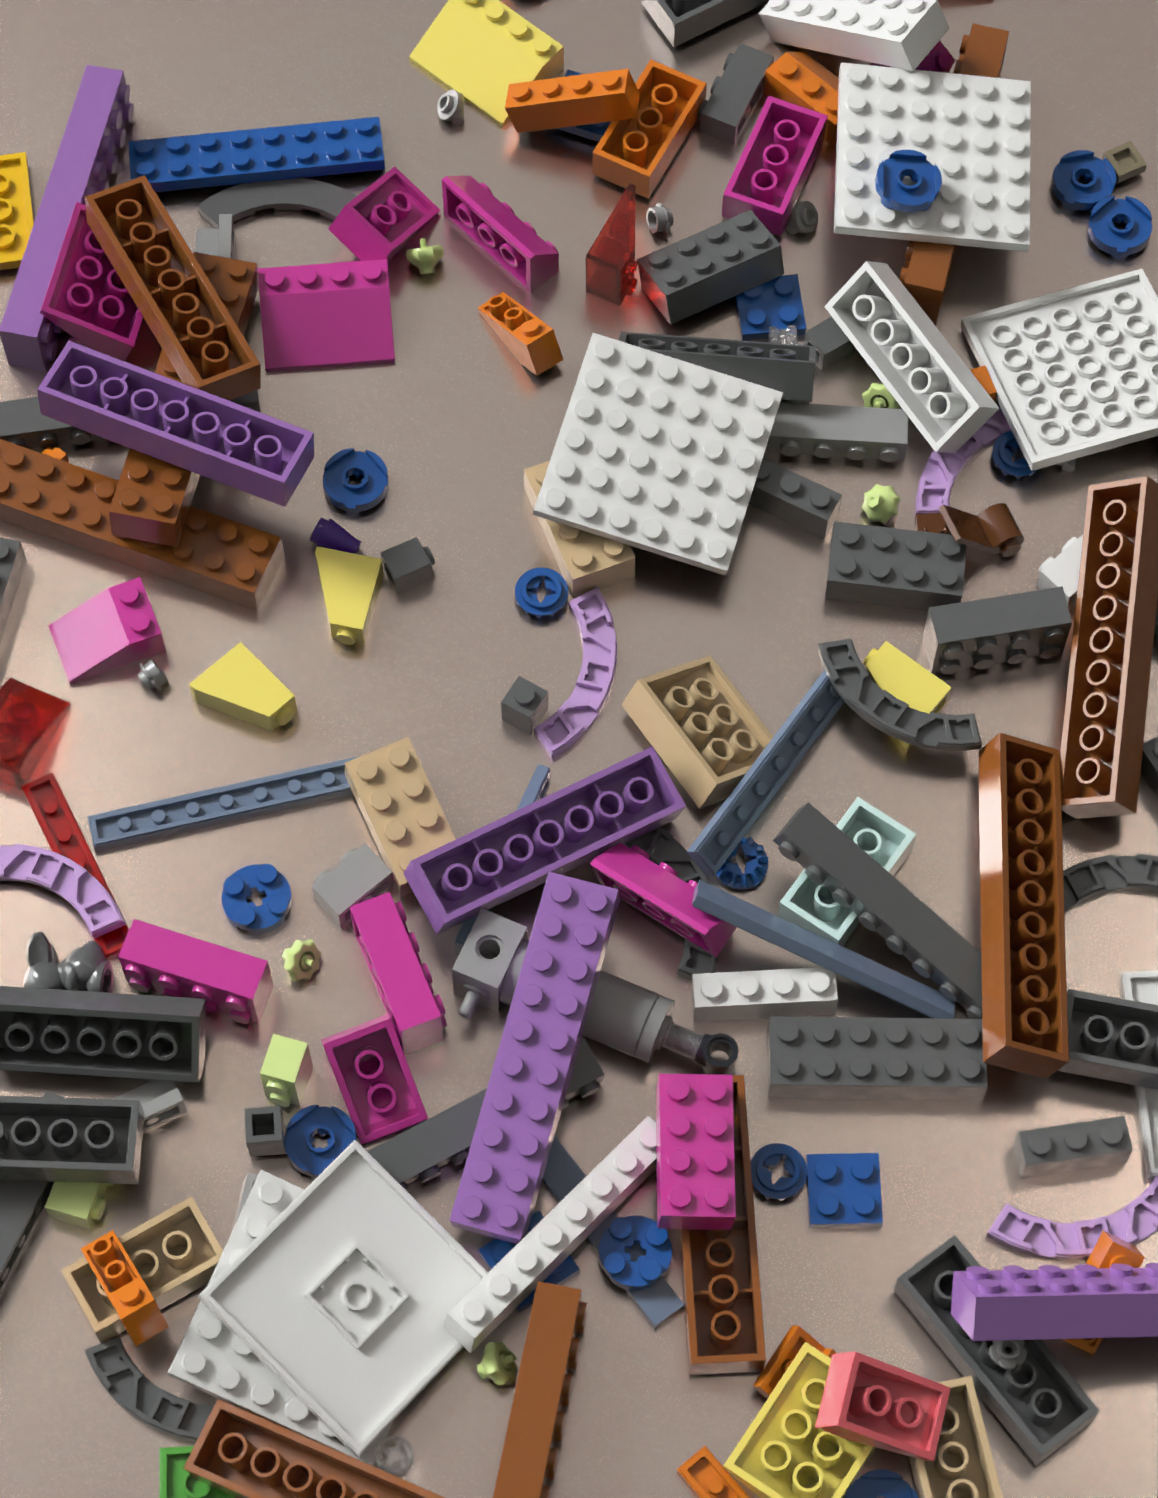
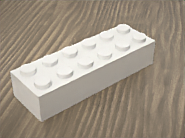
(865, 30)
(911, 357)

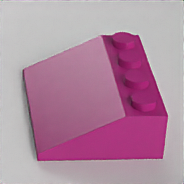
(88, 295)
(326, 315)

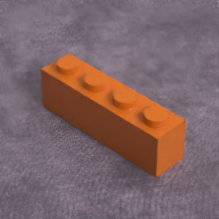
(572, 100)

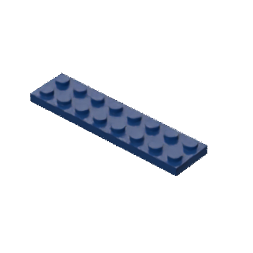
(258, 154)

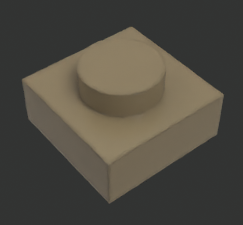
(1126, 161)

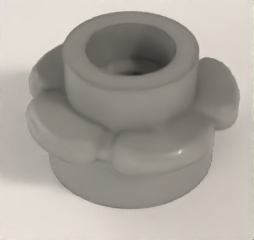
(659, 219)
(152, 675)
(1004, 1359)

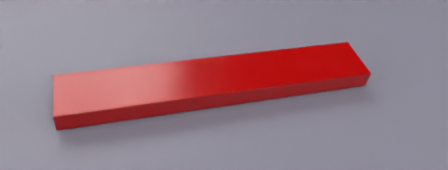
(68, 840)

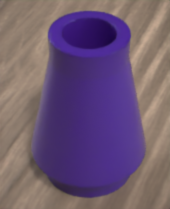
(332, 536)

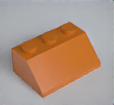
(805, 83)

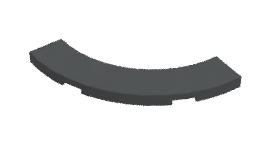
(277, 194)
(887, 712)
(664, 848)
(1109, 875)
(143, 1398)

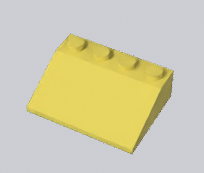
(482, 50)
(783, 1449)

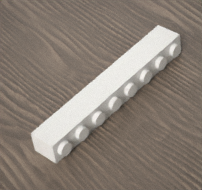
(554, 1238)

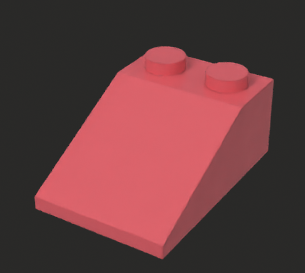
(882, 1406)

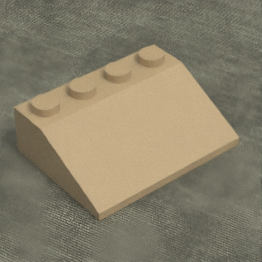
(698, 727)

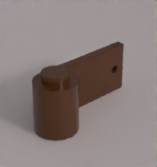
(990, 531)

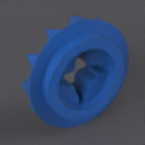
(1002, 454)
(531, 582)
(754, 871)
(770, 1157)

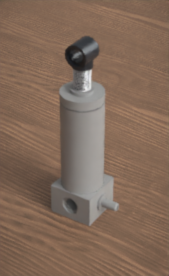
(620, 1011)

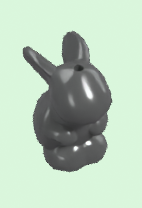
(80, 971)

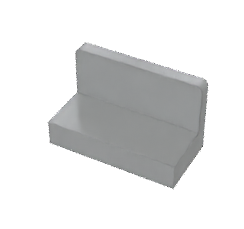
(217, 241)
(159, 1101)

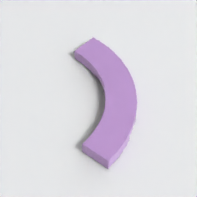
(944, 468)
(595, 678)
(67, 880)
(1077, 1239)

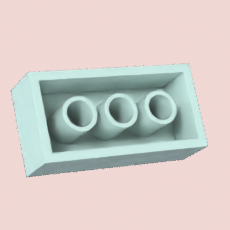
(813, 905)

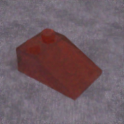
(612, 256)
(26, 729)

